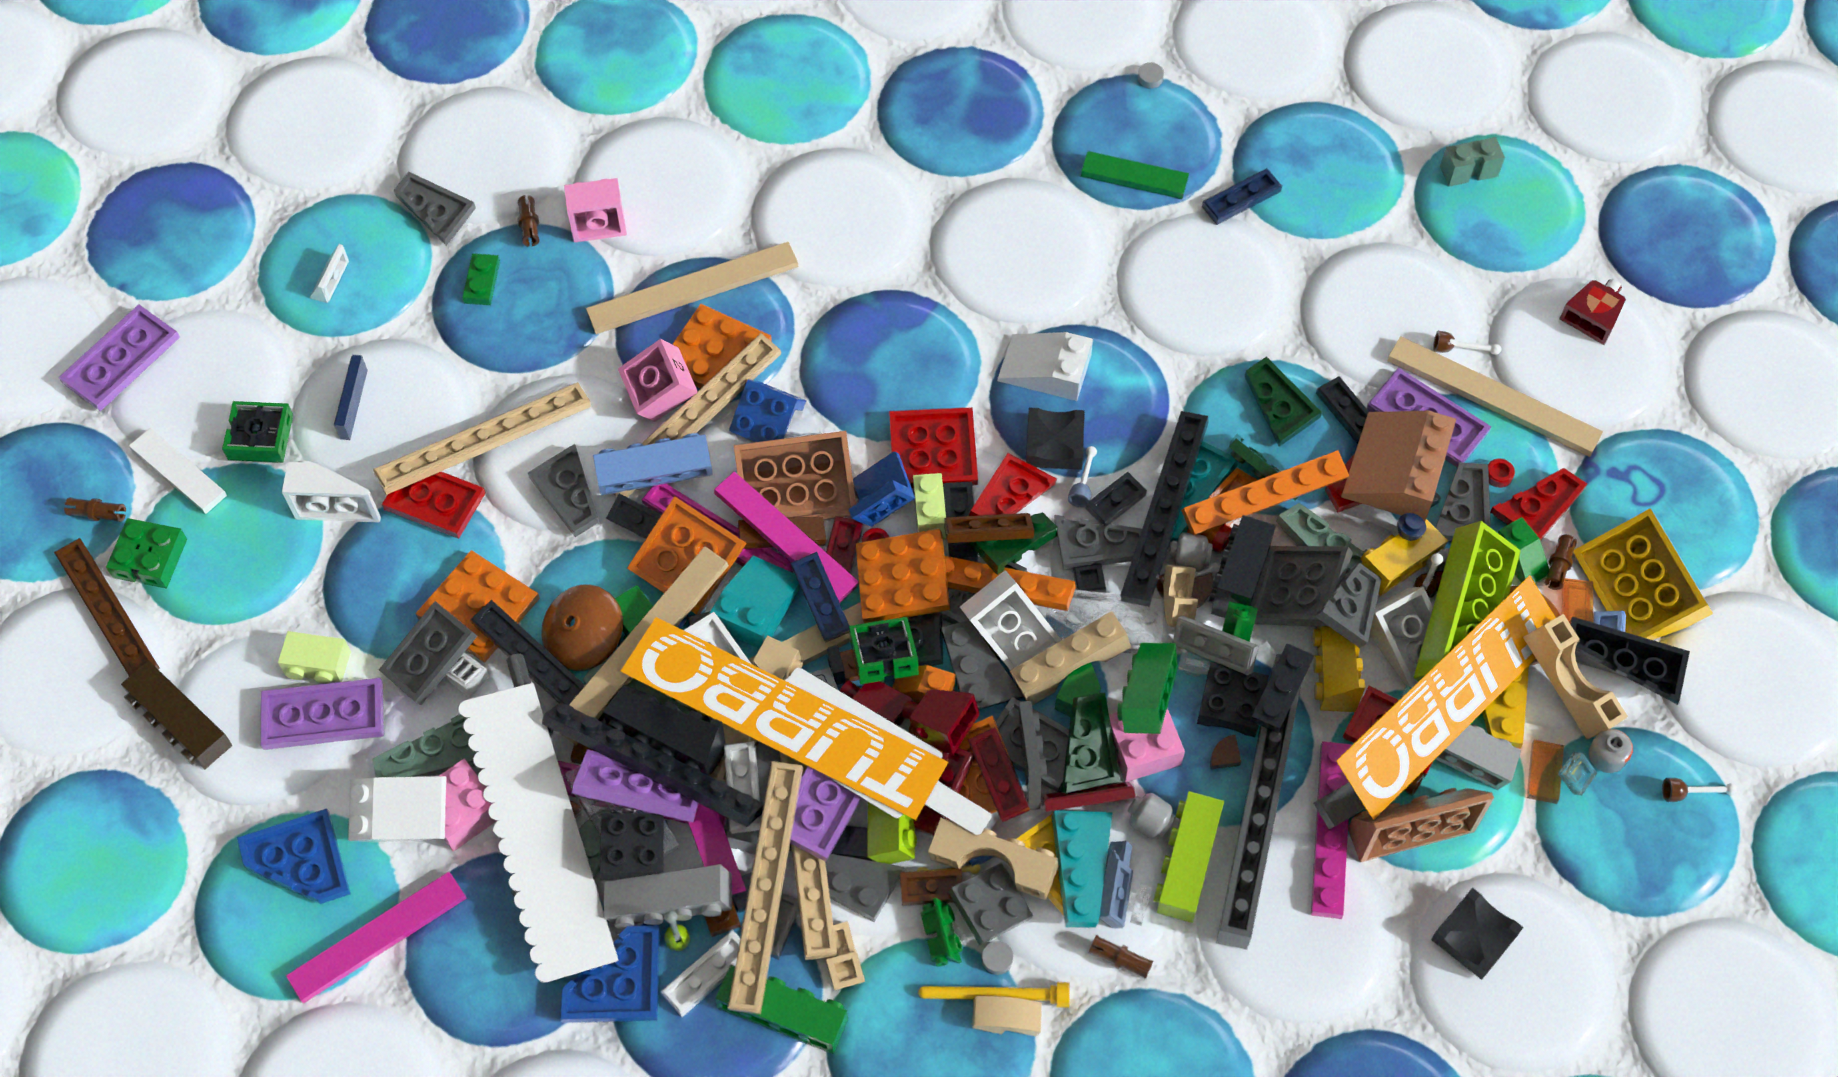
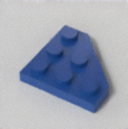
(299, 856)
(619, 989)

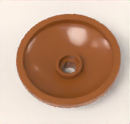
(595, 628)

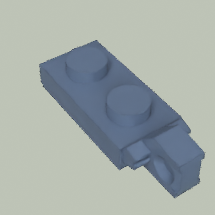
(1116, 884)

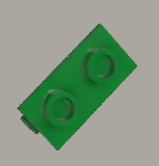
(1240, 620)
(939, 921)

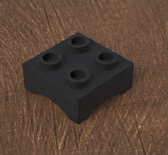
(1055, 439)
(1231, 699)
(631, 845)
(1476, 934)

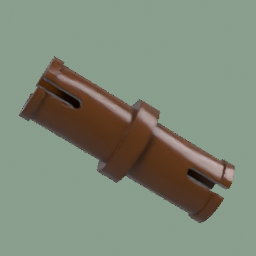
(528, 220)
(95, 509)
(1560, 562)
(1120, 956)

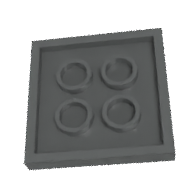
(1298, 583)

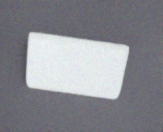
(330, 275)

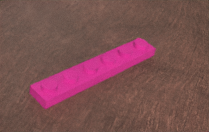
(1330, 844)

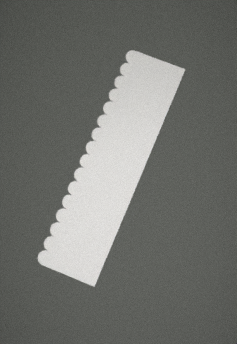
(537, 833)

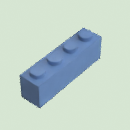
(652, 464)

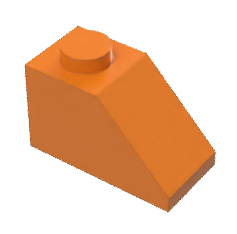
(928, 679)

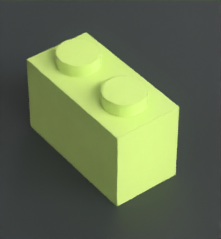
(929, 502)
(314, 657)

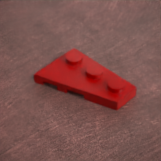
(1012, 488)
(1542, 503)

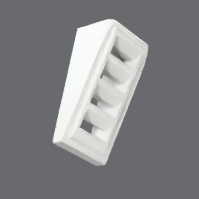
(473, 681)

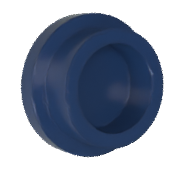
(1411, 526)

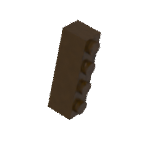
(175, 714)

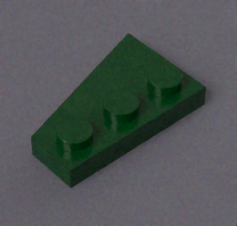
(1280, 400)
(1253, 457)
(1001, 552)
(1090, 746)

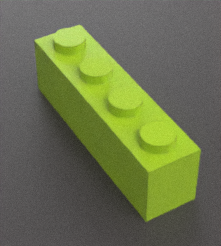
(890, 838)
(1190, 856)

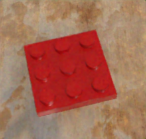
(936, 443)

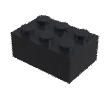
(1241, 564)

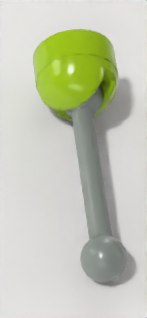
(675, 933)

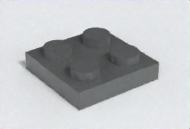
(990, 903)

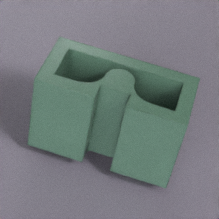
(1469, 159)

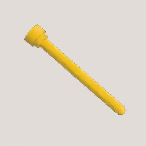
(1056, 994)

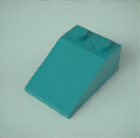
(756, 601)

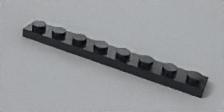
(1164, 509)
(653, 764)

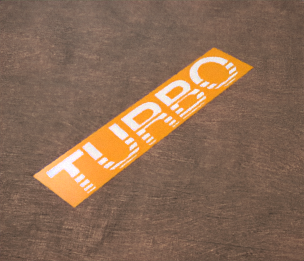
(1445, 700)
(785, 717)

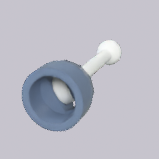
(1080, 492)

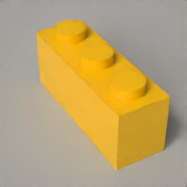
(1401, 558)

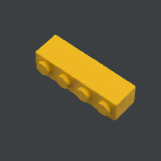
(1338, 671)

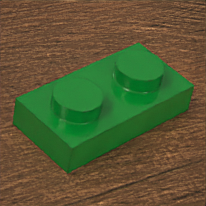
(481, 279)

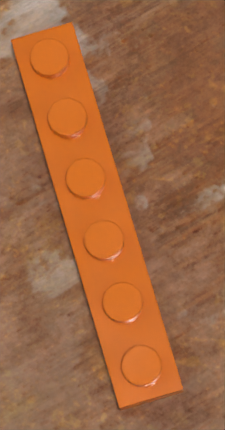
(1265, 493)
(1039, 588)

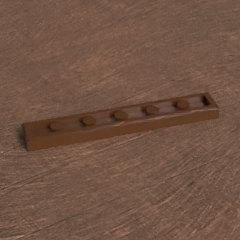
(104, 606)

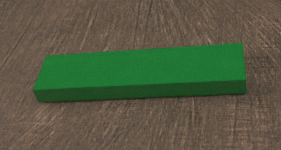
(1135, 174)

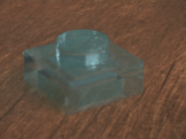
(1577, 773)

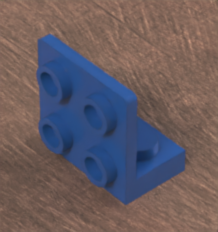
(764, 412)
(881, 490)

